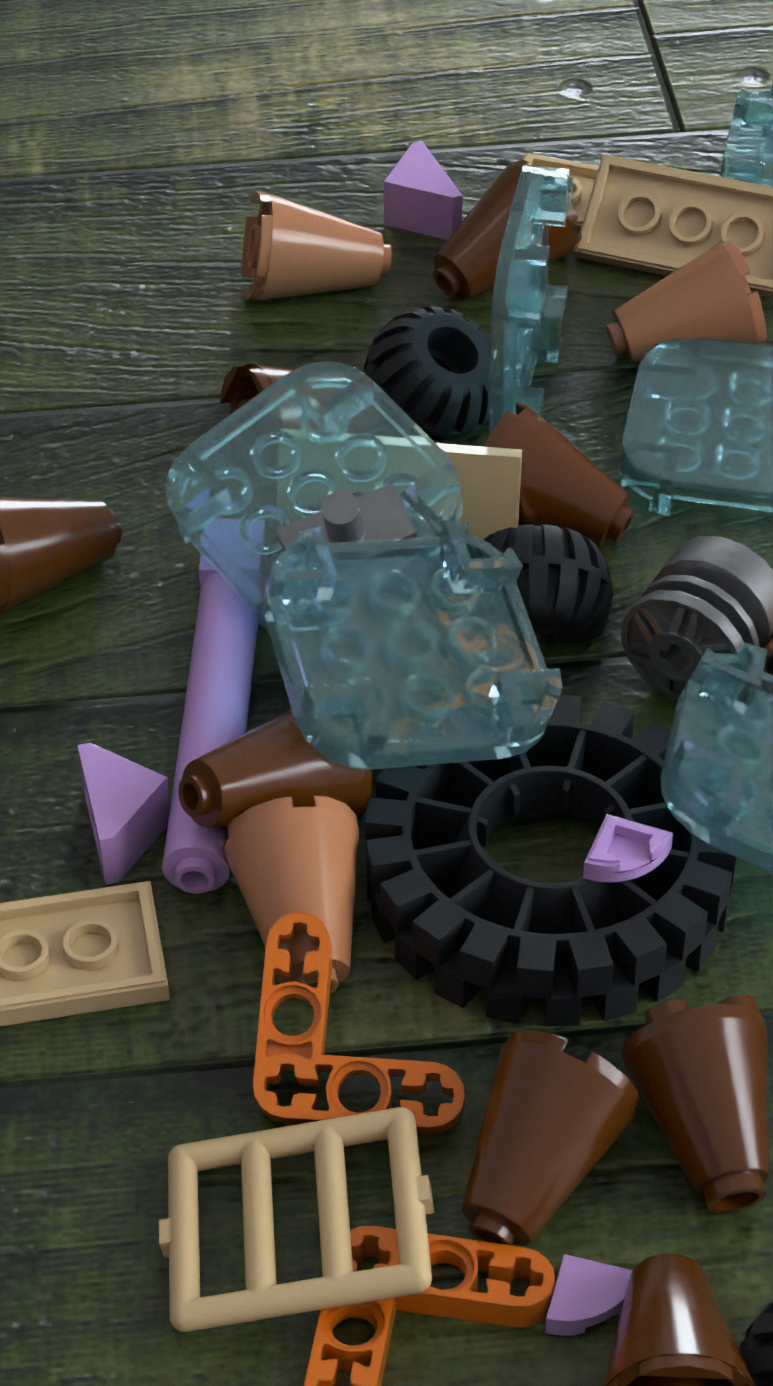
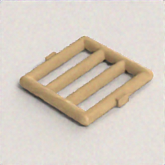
(338, 1283)

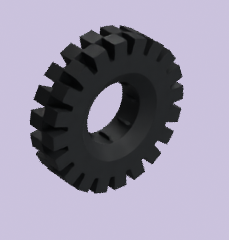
(529, 937)

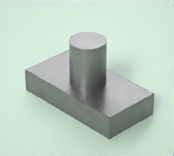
(353, 518)

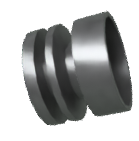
(701, 599)

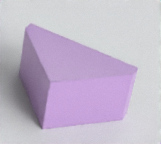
(421, 195)
(125, 808)

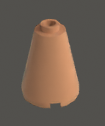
(307, 251)
(695, 301)
(299, 863)

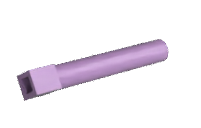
(212, 716)

